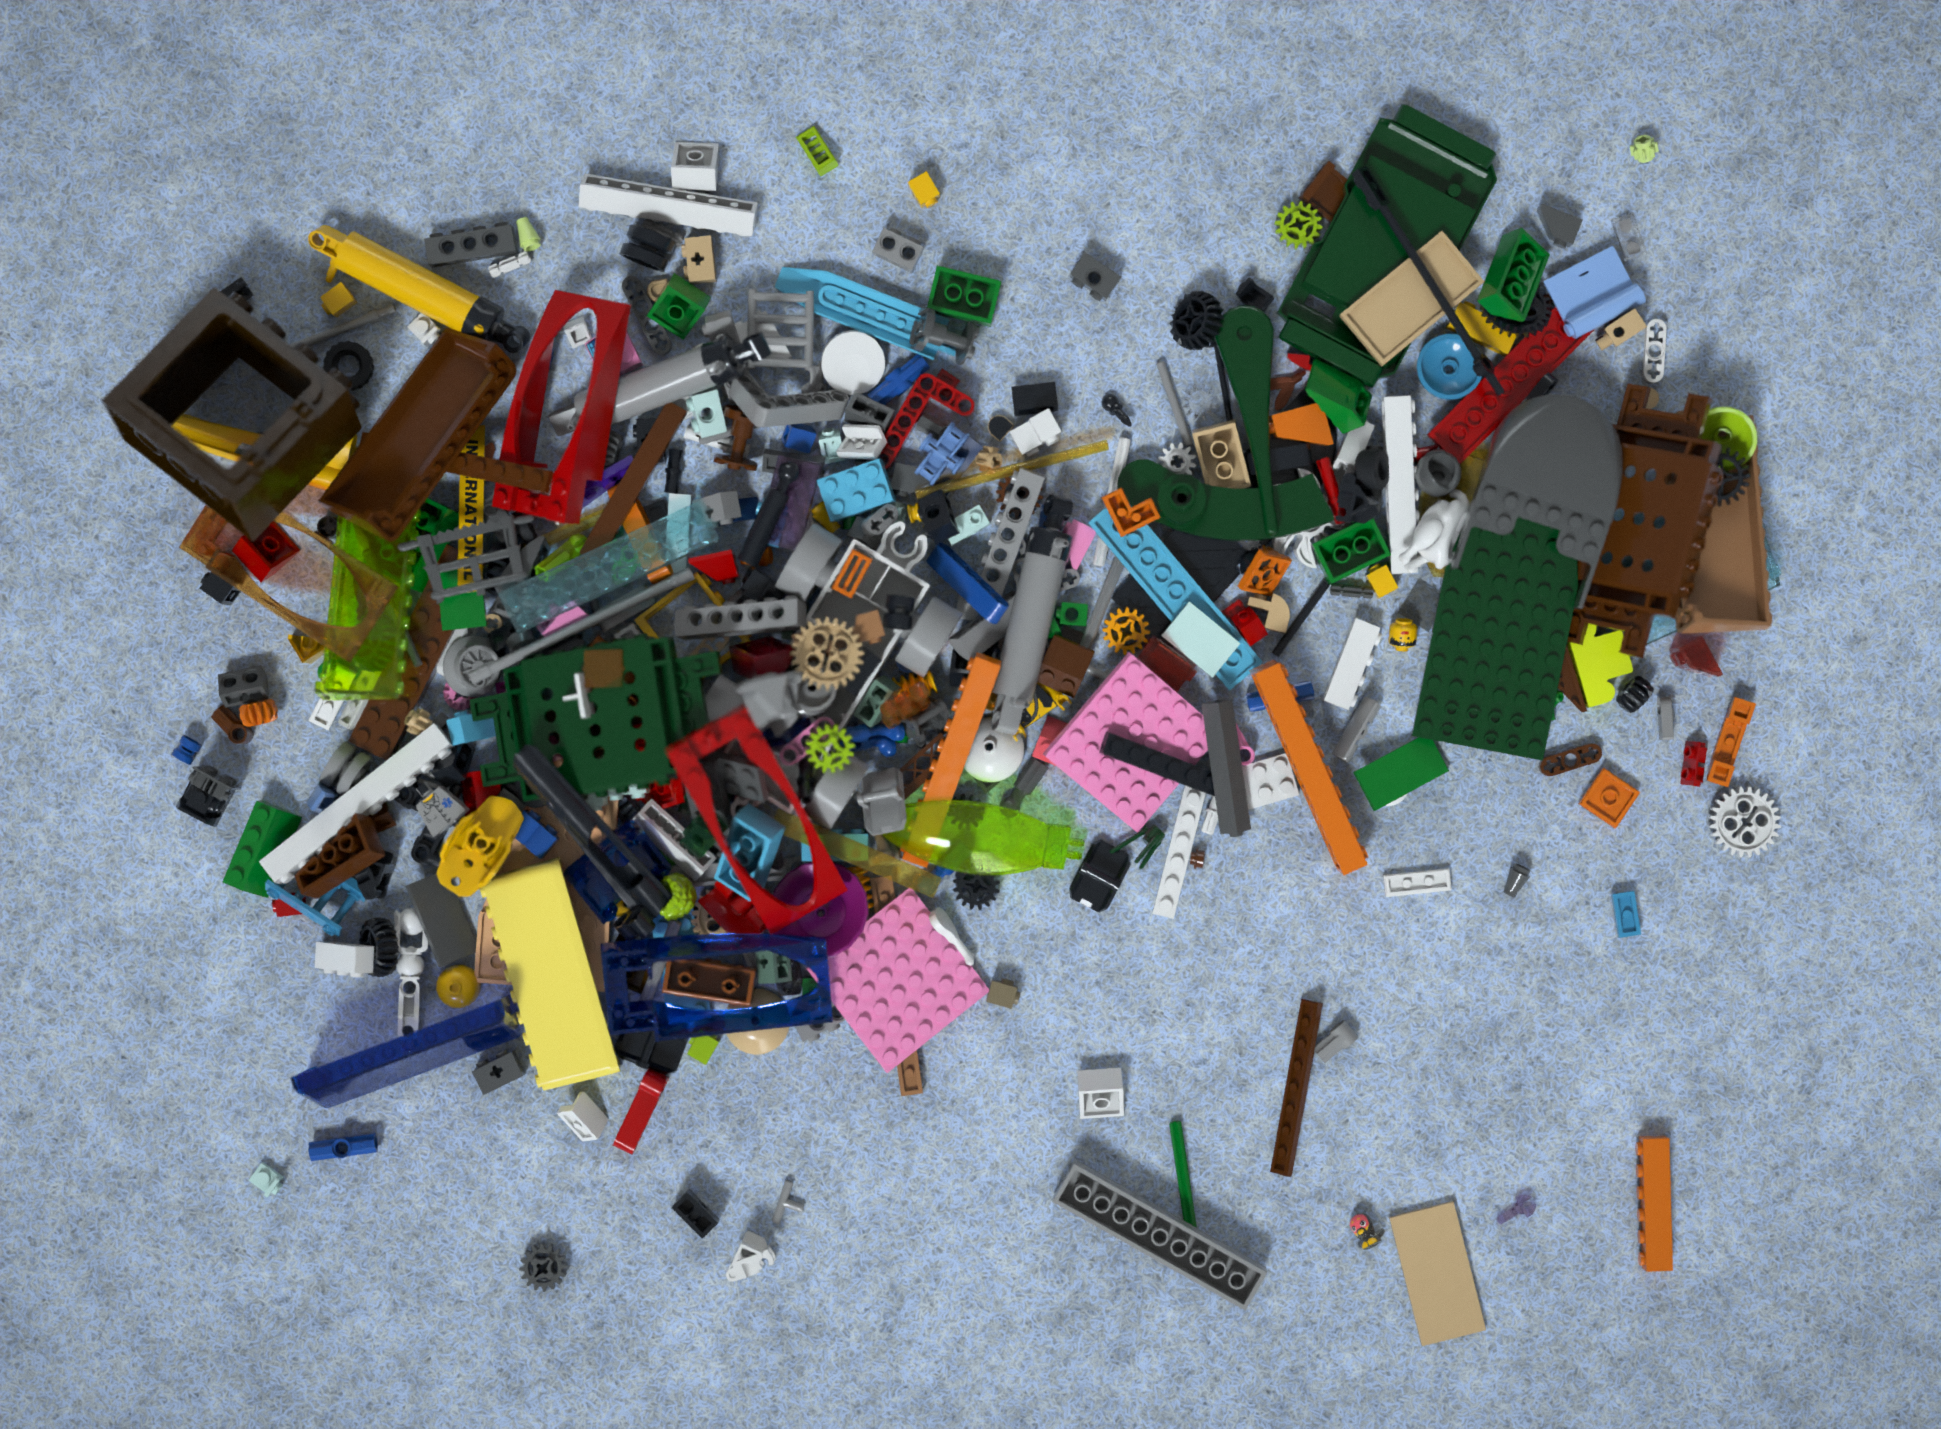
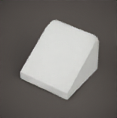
(577, 332)

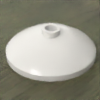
(1000, 761)

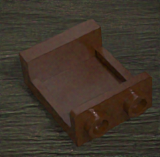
(1325, 191)

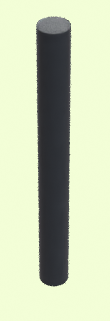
(1300, 618)

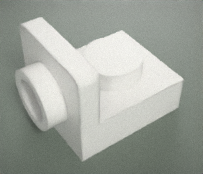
(425, 329)

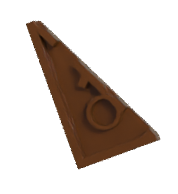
(1569, 684)

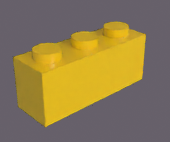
(1480, 331)

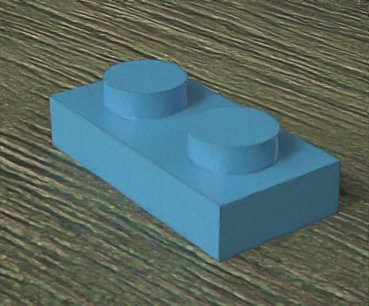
(1626, 914)

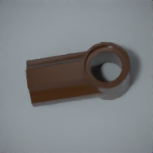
(230, 724)

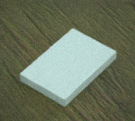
(1200, 639)

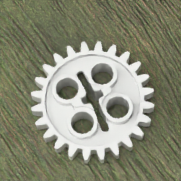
(1729, 809)

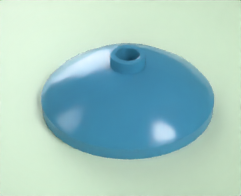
(1443, 352)

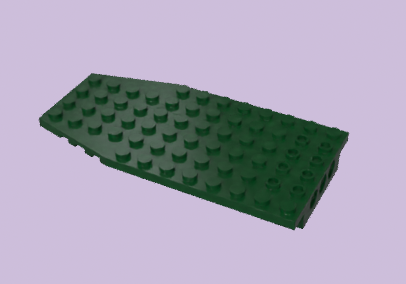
(1499, 642)

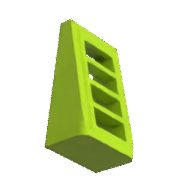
(828, 159)

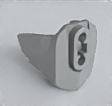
(772, 699)

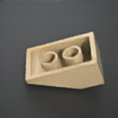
(1221, 455)

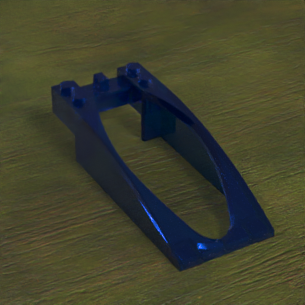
(682, 1022)

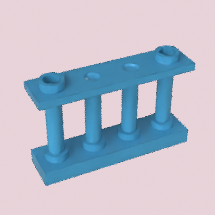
(329, 926)

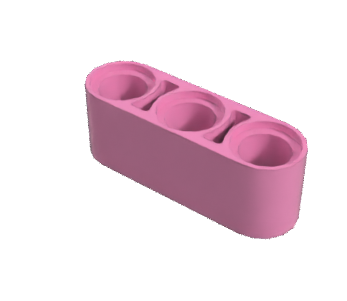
(796, 744)

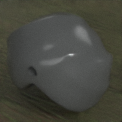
(1438, 473)

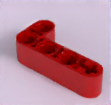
(640, 1111)

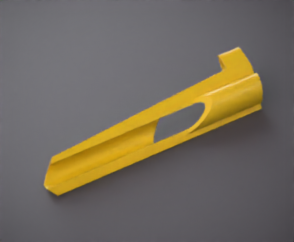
(224, 441)

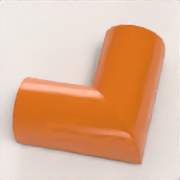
(1126, 517)

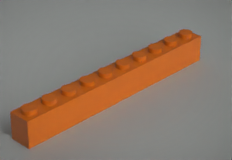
(960, 733)

